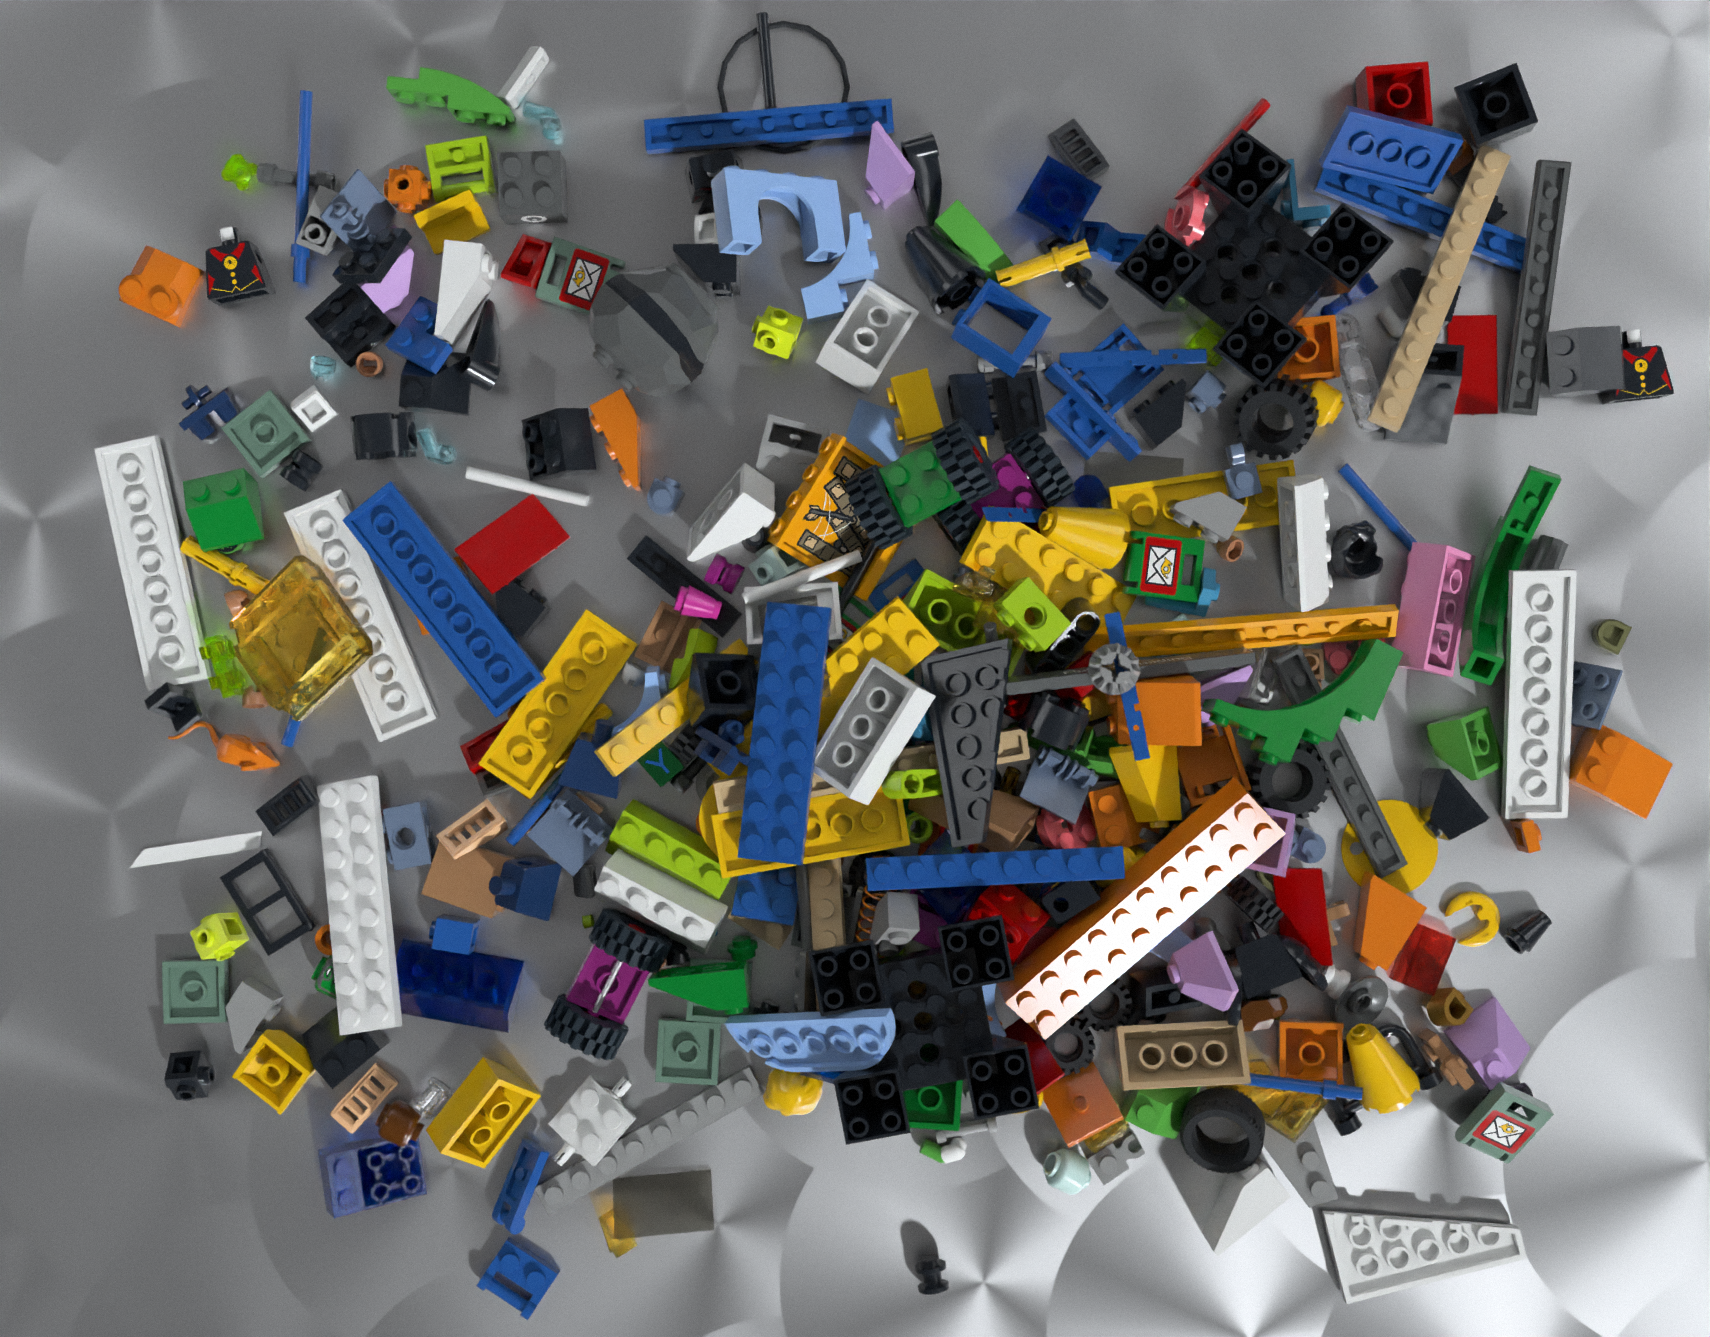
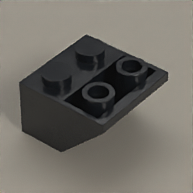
(558, 443)

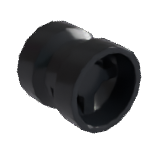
(301, 470)

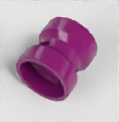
(730, 577)

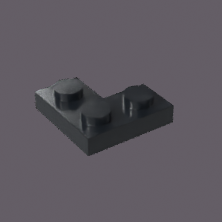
(375, 263)

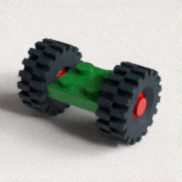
(921, 484)

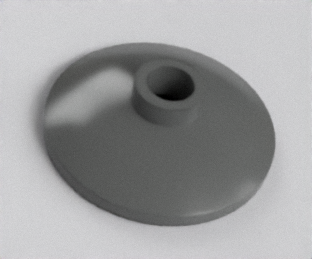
(1361, 1001)

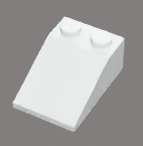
(463, 287)
(867, 337)
(734, 514)
(827, 596)
(1242, 1204)

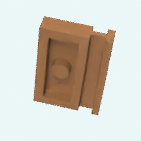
(666, 637)

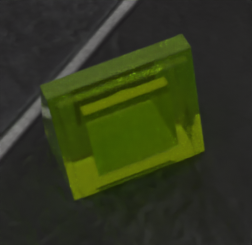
(1206, 339)

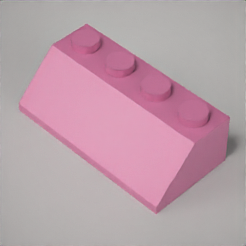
(1433, 607)

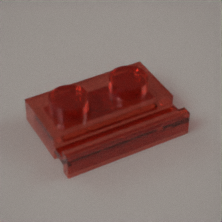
(1423, 959)

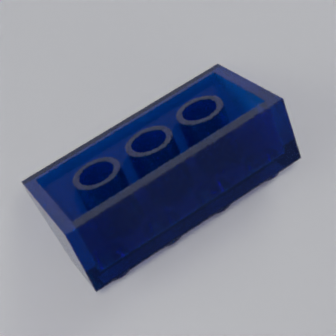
(458, 987)

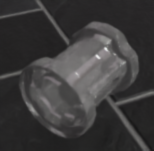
(431, 1098)

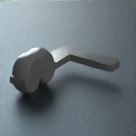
(1155, 838)

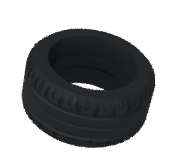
(1222, 1156)

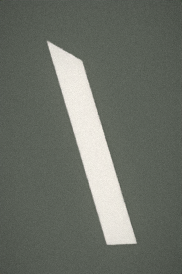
(198, 849)

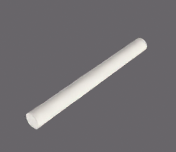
(527, 486)
(801, 577)

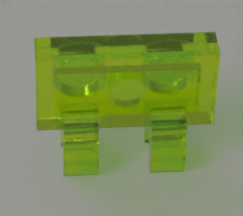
(222, 654)

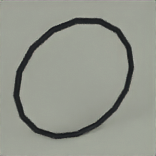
(772, 26)

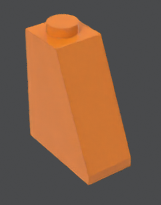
(1383, 921)

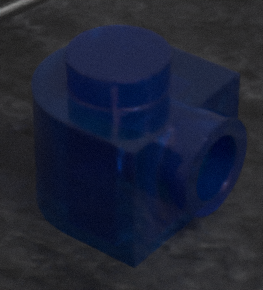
(1088, 492)

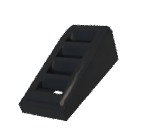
(1101, 164)
(309, 791)

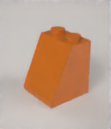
(1168, 710)

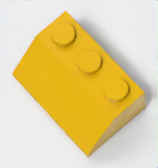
(482, 1113)

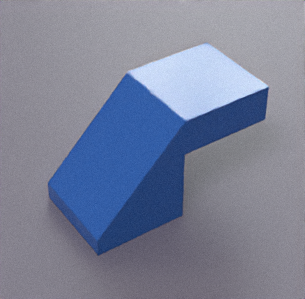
(1107, 242)

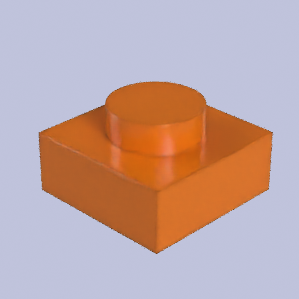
(1526, 835)

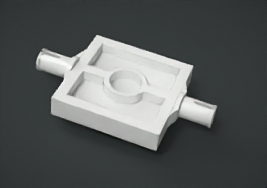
(592, 1120)

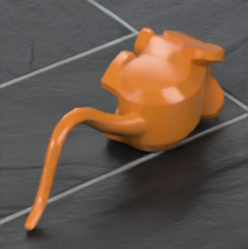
(237, 749)

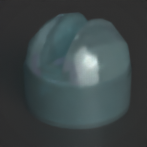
(322, 367)

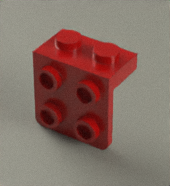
(1019, 914)

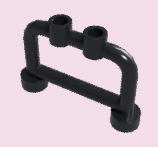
(1428, 1077)

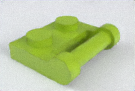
(460, 158)

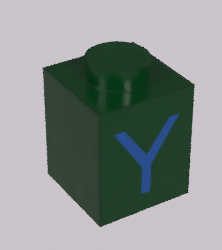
(661, 763)

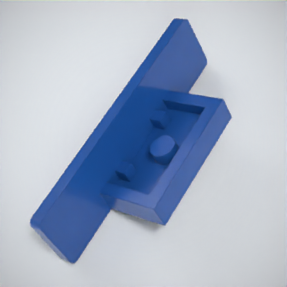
(1083, 420)

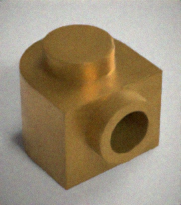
(1448, 1007)

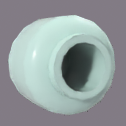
(1067, 1171)

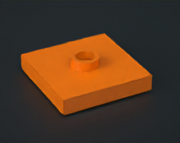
(1081, 1105)

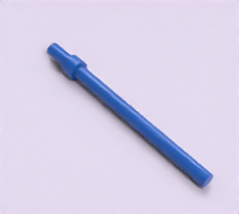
(302, 183)
(1328, 1088)

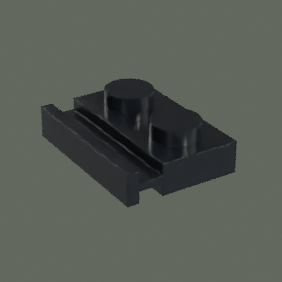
(1018, 404)

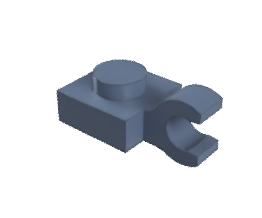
(1241, 478)

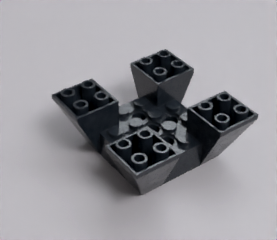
(1255, 330)
(995, 1066)

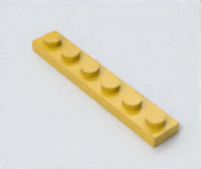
(652, 724)

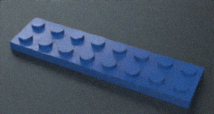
(444, 599)
(784, 733)

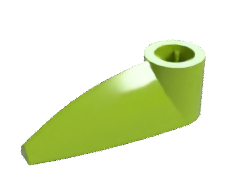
(912, 784)

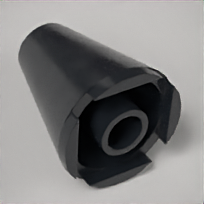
(942, 269)

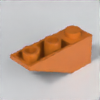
(623, 431)

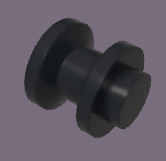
(931, 1270)

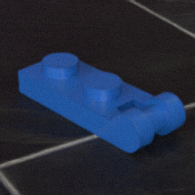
(520, 1186)

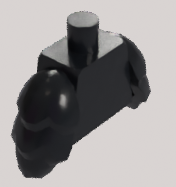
(1267, 964)

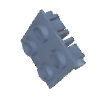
(358, 213)
(1592, 693)
(1058, 784)
(570, 832)

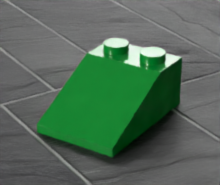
(711, 985)
(936, 1105)

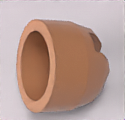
(369, 371)
(1230, 549)
(236, 600)
(253, 699)

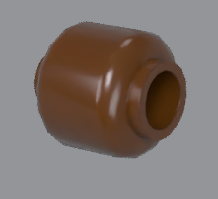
(399, 1123)

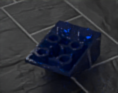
(370, 1175)

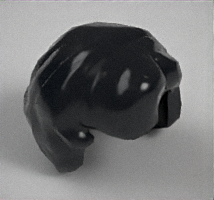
(1355, 551)

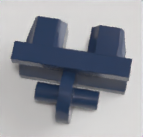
(197, 420)
(723, 746)

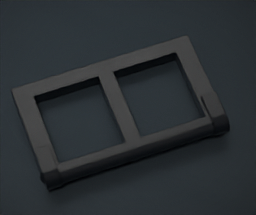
(250, 913)

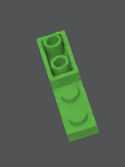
(463, 98)

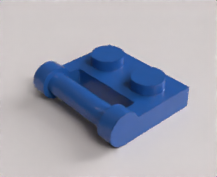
(523, 1269)

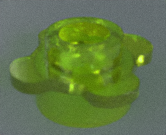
(231, 169)

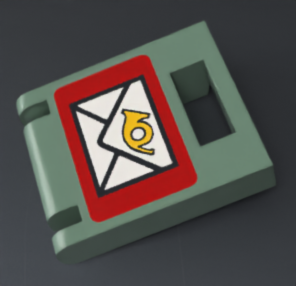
(581, 278)
(1499, 1130)

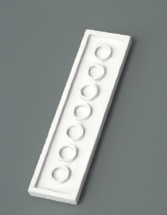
(152, 562)
(390, 678)
(1538, 693)
(359, 906)

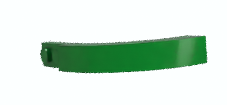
(1485, 612)

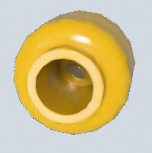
(1328, 401)

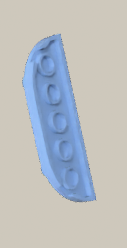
(814, 1042)

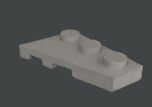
(1303, 1164)

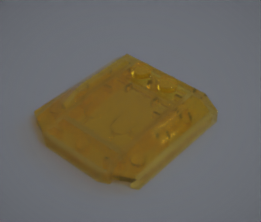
(299, 639)

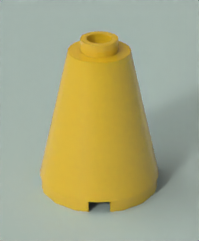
(1087, 532)
(1379, 1070)

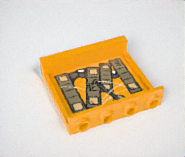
(822, 521)

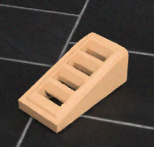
(475, 816)
(347, 1119)

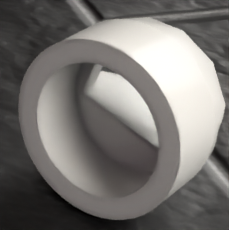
(634, 672)

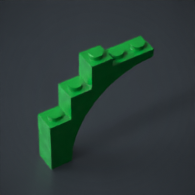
(1351, 696)

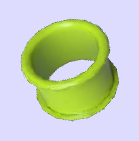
(588, 921)

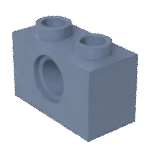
(417, 818)

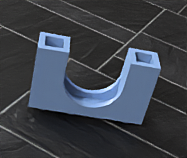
(810, 199)

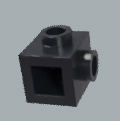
(189, 1075)

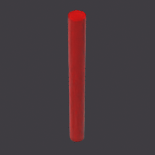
(1246, 124)

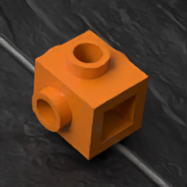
(414, 196)

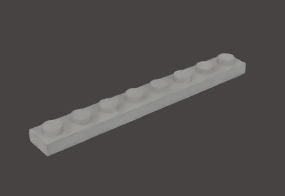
(650, 1139)

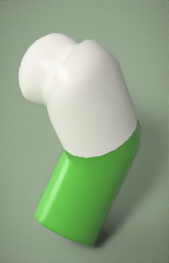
(946, 1153)

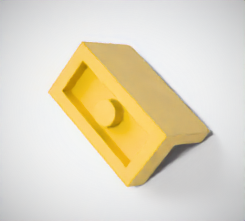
(453, 219)

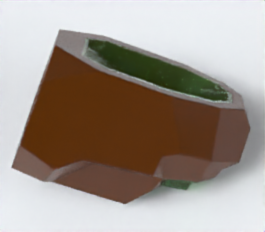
(1261, 1012)

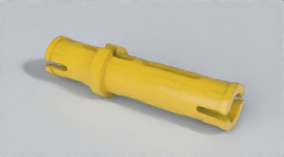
(1044, 264)
(237, 573)

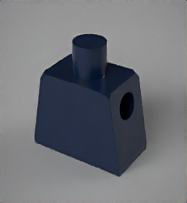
(585, 769)
(527, 886)

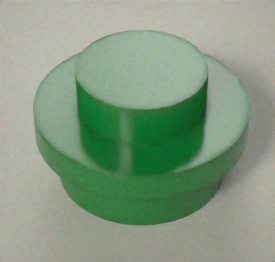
(742, 948)

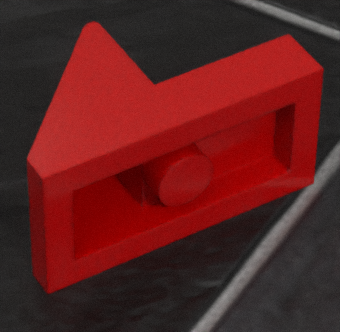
(527, 261)

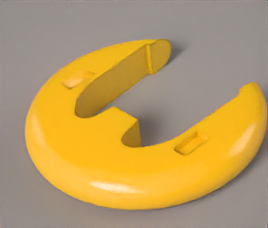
(1487, 910)

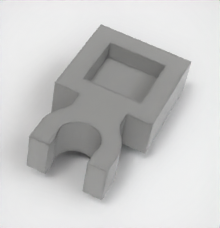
(1112, 1159)

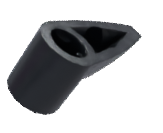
(924, 158)
(482, 354)

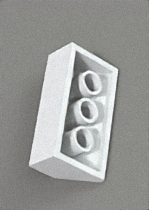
(1303, 541)
(870, 731)
(660, 901)

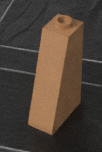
(1009, 820)

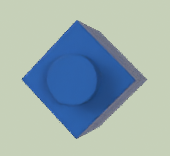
(454, 933)

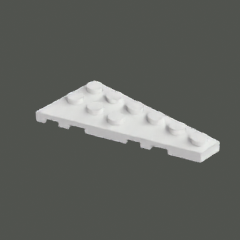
(1398, 1253)

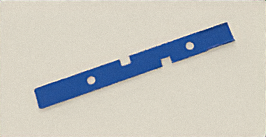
(1137, 358)
(1000, 514)
(1129, 698)

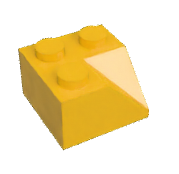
(915, 405)

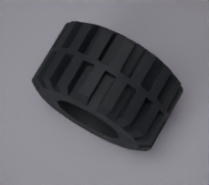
(1271, 441)
(1310, 793)

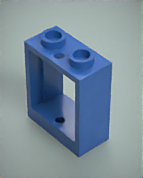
(1012, 307)

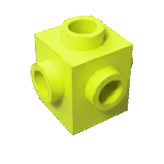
(776, 331)
(219, 936)

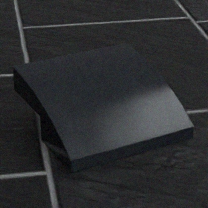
(350, 322)

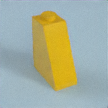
(1150, 783)

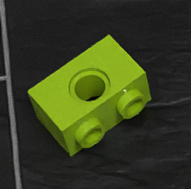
(1048, 621)

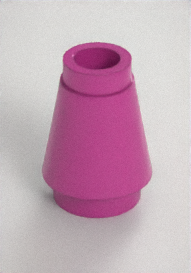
(696, 603)

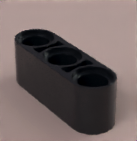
(1080, 631)

